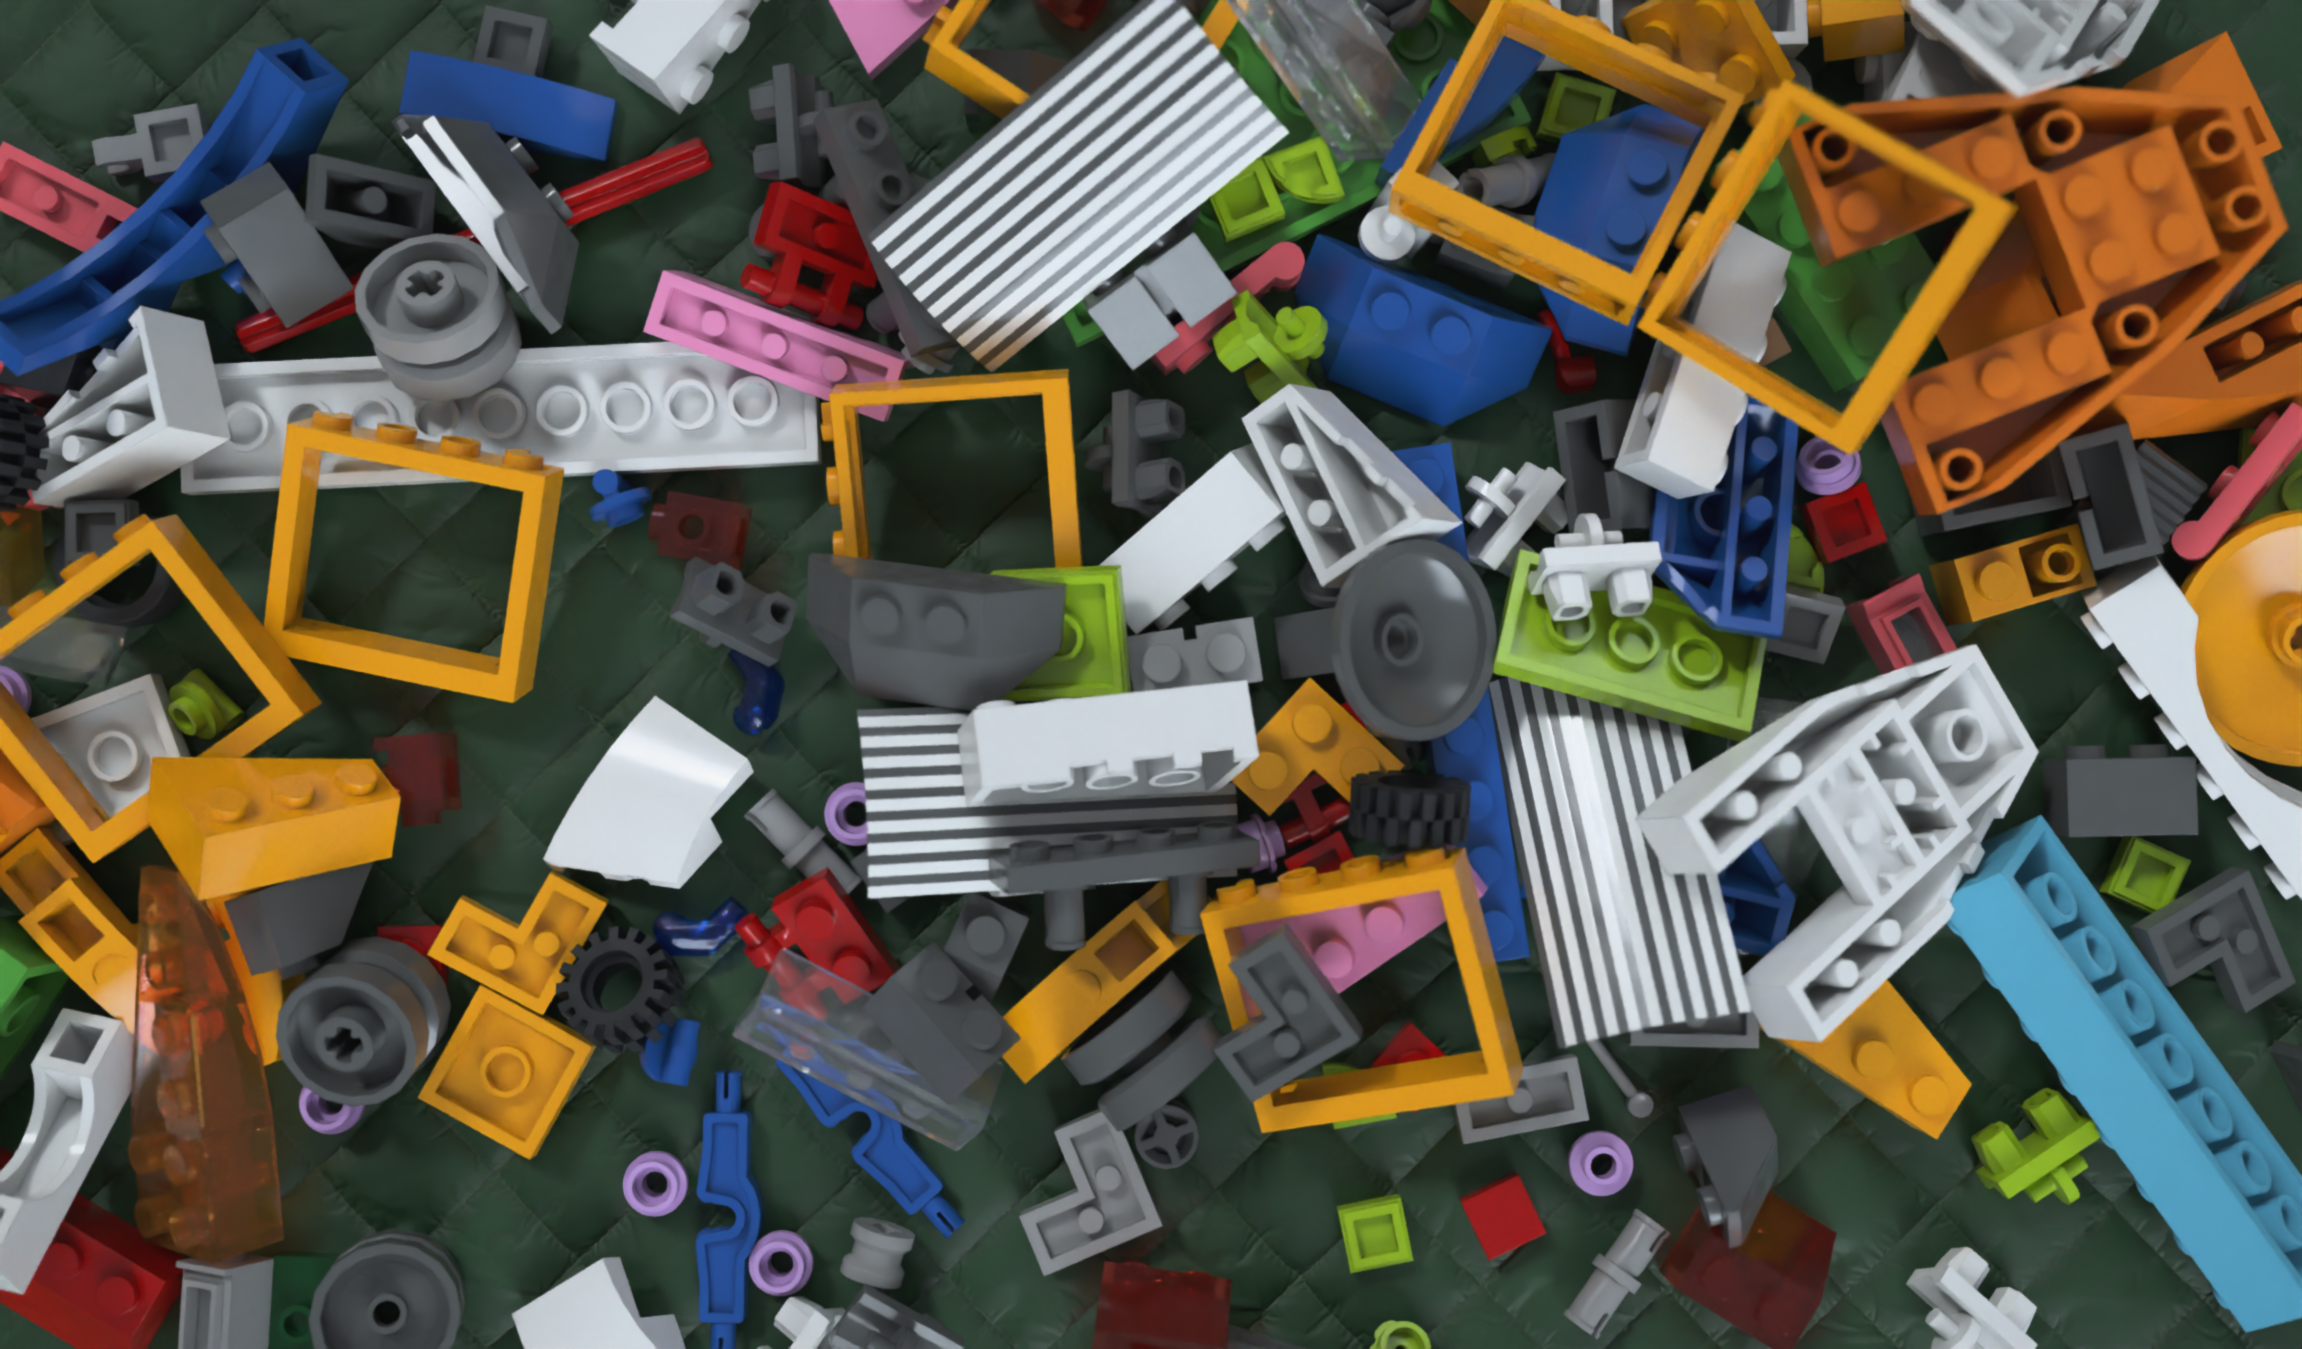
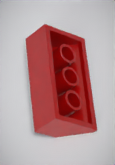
(99, 1281)

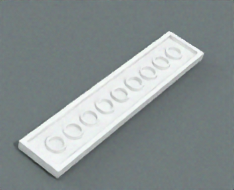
(573, 405)

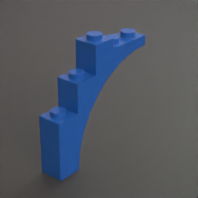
(270, 118)

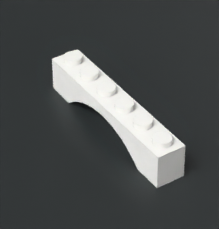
(2156, 634)

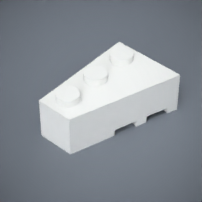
(674, 45)
(137, 415)
(1339, 482)
(1197, 539)

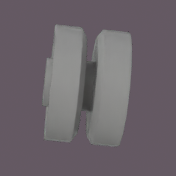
(438, 317)

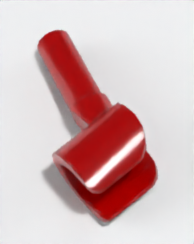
(1571, 373)

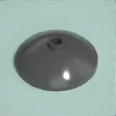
(1437, 639)

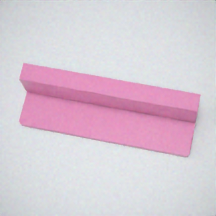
(768, 339)

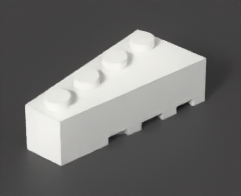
(1108, 746)

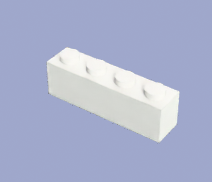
(1683, 409)

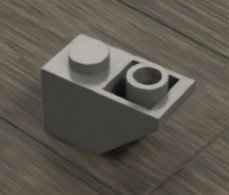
(1732, 1155)

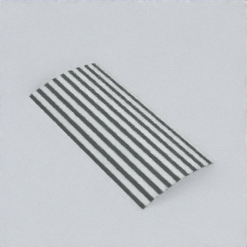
(1076, 181)
(934, 844)
(1609, 923)

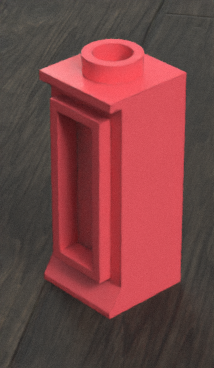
(1900, 625)

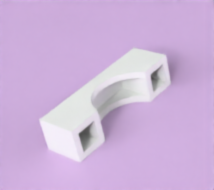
(78, 1093)

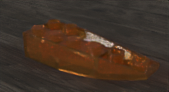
(197, 1086)

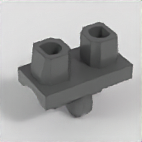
(791, 103)
(1133, 453)
(733, 611)
(883, 1323)

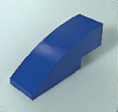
(1499, 86)
(535, 110)

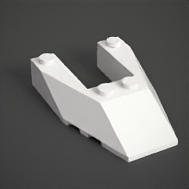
(2032, 42)
(1899, 798)

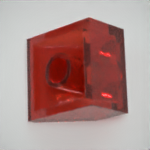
(1767, 1282)
(1160, 1309)

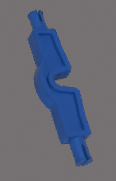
(882, 1152)
(727, 1181)

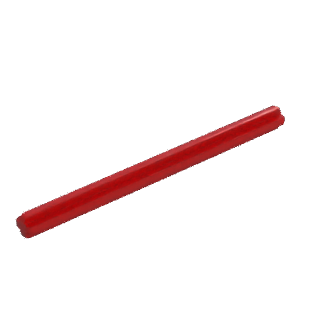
(583, 200)

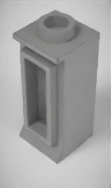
(226, 1303)

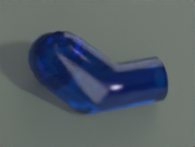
(761, 694)
(698, 937)

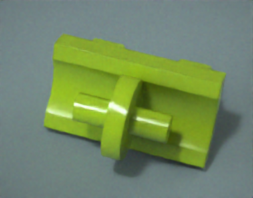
(1279, 344)
(2043, 1159)

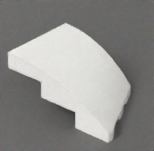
(650, 802)
(594, 1313)

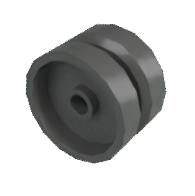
(363, 1021)
(1151, 1058)
(394, 1268)

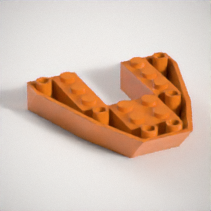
(2137, 218)
(2221, 373)

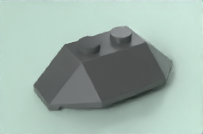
(501, 206)
(932, 629)

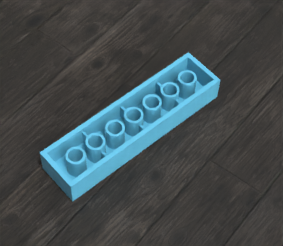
(2137, 1069)

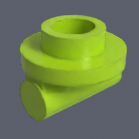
(202, 707)

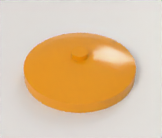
(2252, 637)

